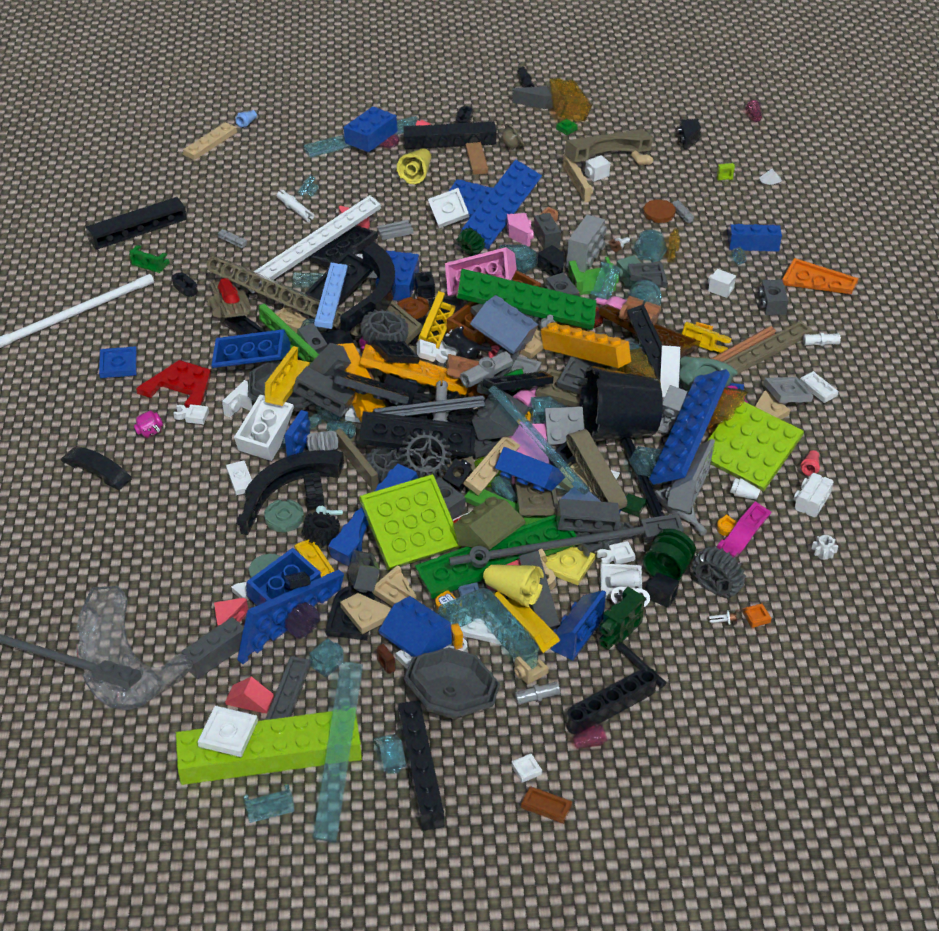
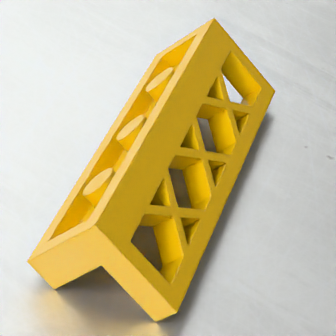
(431, 323)
(282, 380)
(531, 622)

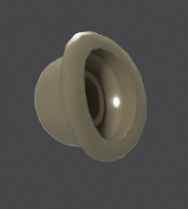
(511, 137)

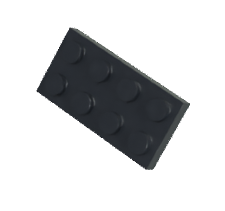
(352, 240)
(355, 275)
(378, 389)

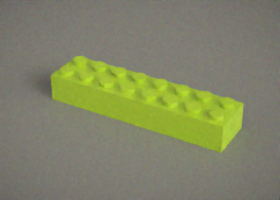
(273, 747)

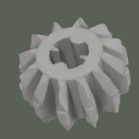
(322, 441)

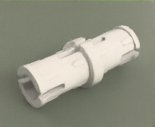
(821, 339)

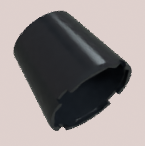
(620, 404)

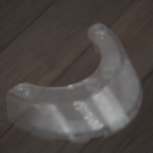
(105, 638)

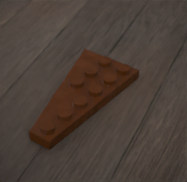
(667, 336)

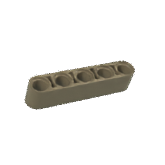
(595, 468)

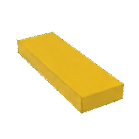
(315, 556)

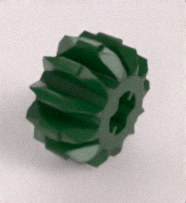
(471, 241)

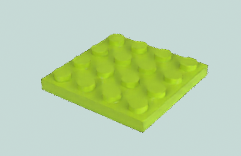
(753, 445)
(410, 521)

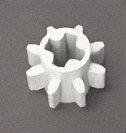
(824, 547)

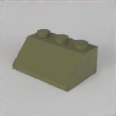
(488, 524)

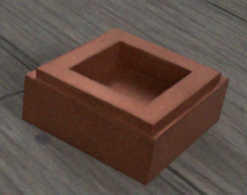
(385, 658)

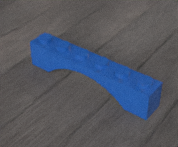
(352, 533)

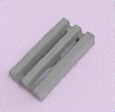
(395, 230)

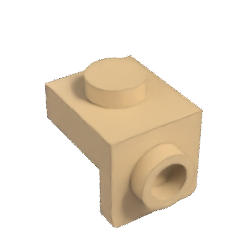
(525, 672)

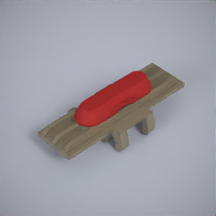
(227, 299)

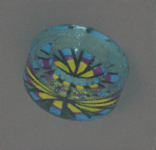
(739, 255)

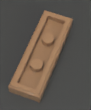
(476, 158)

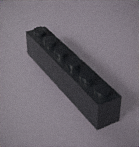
(449, 135)
(136, 223)
(421, 766)

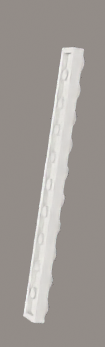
(318, 239)

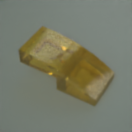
(673, 245)

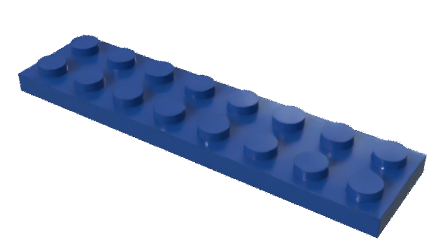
(502, 200)
(689, 427)

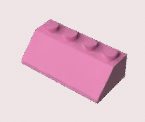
(495, 263)

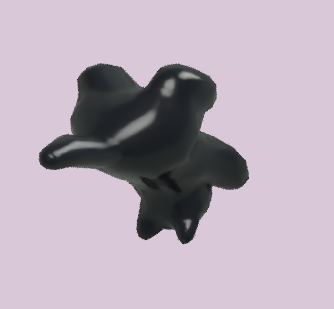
(465, 347)

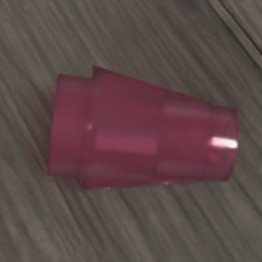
(754, 109)
(590, 737)

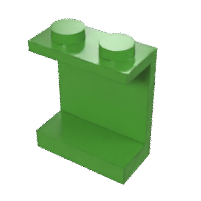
(585, 281)

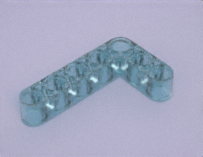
(486, 606)

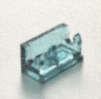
(606, 280)
(644, 460)
(269, 805)

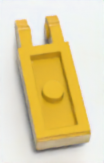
(707, 337)

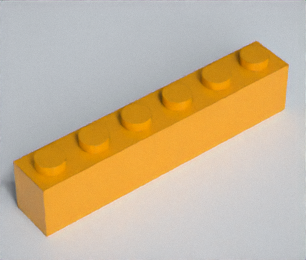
(586, 345)
(360, 401)

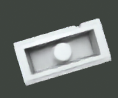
(813, 494)

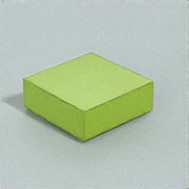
(725, 171)

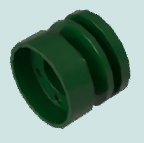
(669, 554)

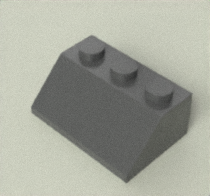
(494, 419)

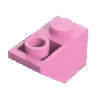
(519, 228)

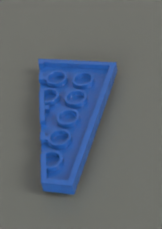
(268, 618)

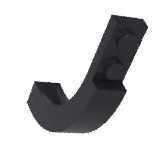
(381, 263)
(288, 469)

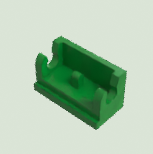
(148, 261)

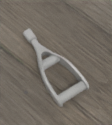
(682, 514)

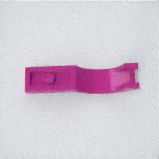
(745, 529)

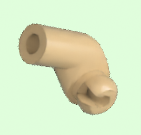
(642, 159)

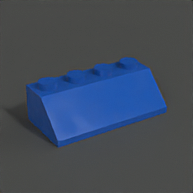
(250, 348)

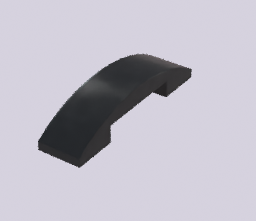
(99, 464)

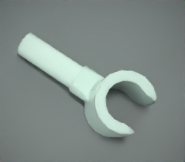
(332, 512)

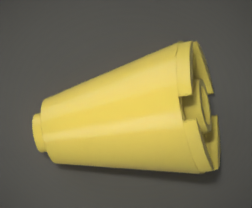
(414, 166)
(516, 582)

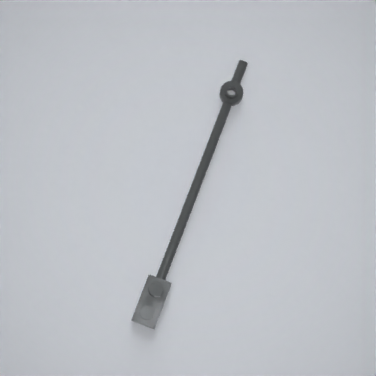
(648, 527)
(105, 671)

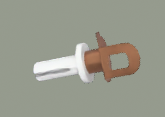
(618, 243)
(727, 617)

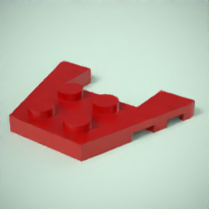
(181, 378)

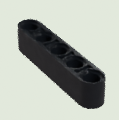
(611, 700)

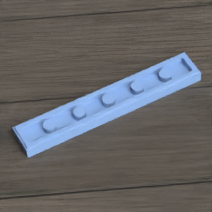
(331, 295)

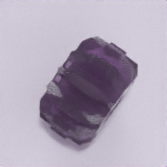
(302, 620)

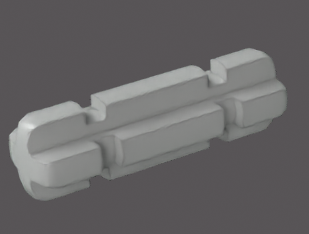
(683, 211)
(232, 238)

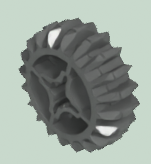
(383, 326)
(432, 457)
(385, 459)
(718, 572)

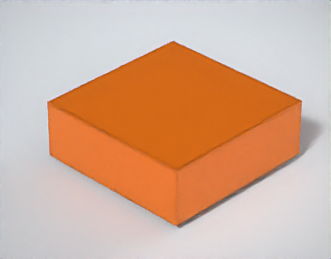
(757, 615)

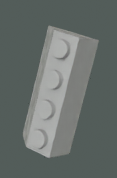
(685, 490)

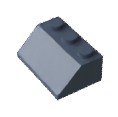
(504, 324)

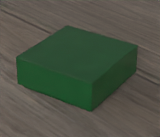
(634, 505)

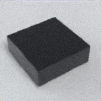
(297, 580)

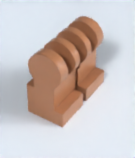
(652, 309)

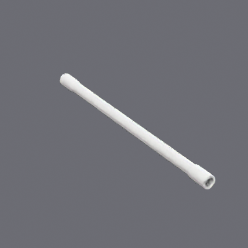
(137, 284)

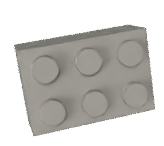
(586, 242)

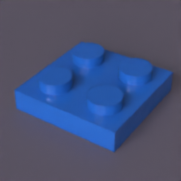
(118, 362)
(297, 434)

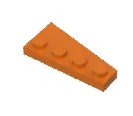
(816, 277)

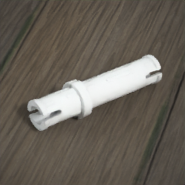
(291, 202)

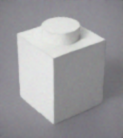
(597, 168)
(721, 283)

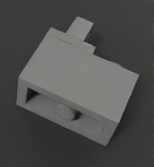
(671, 408)

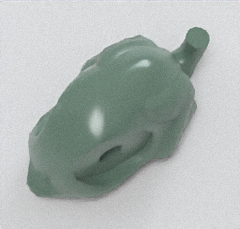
(692, 367)

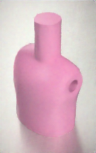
(613, 301)
(525, 395)

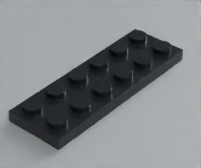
(392, 430)

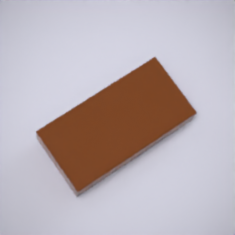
(546, 804)

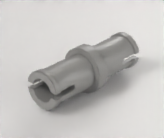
(537, 693)

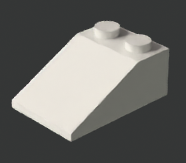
(263, 428)

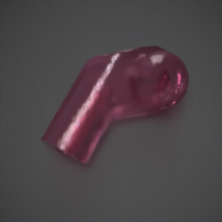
(390, 142)

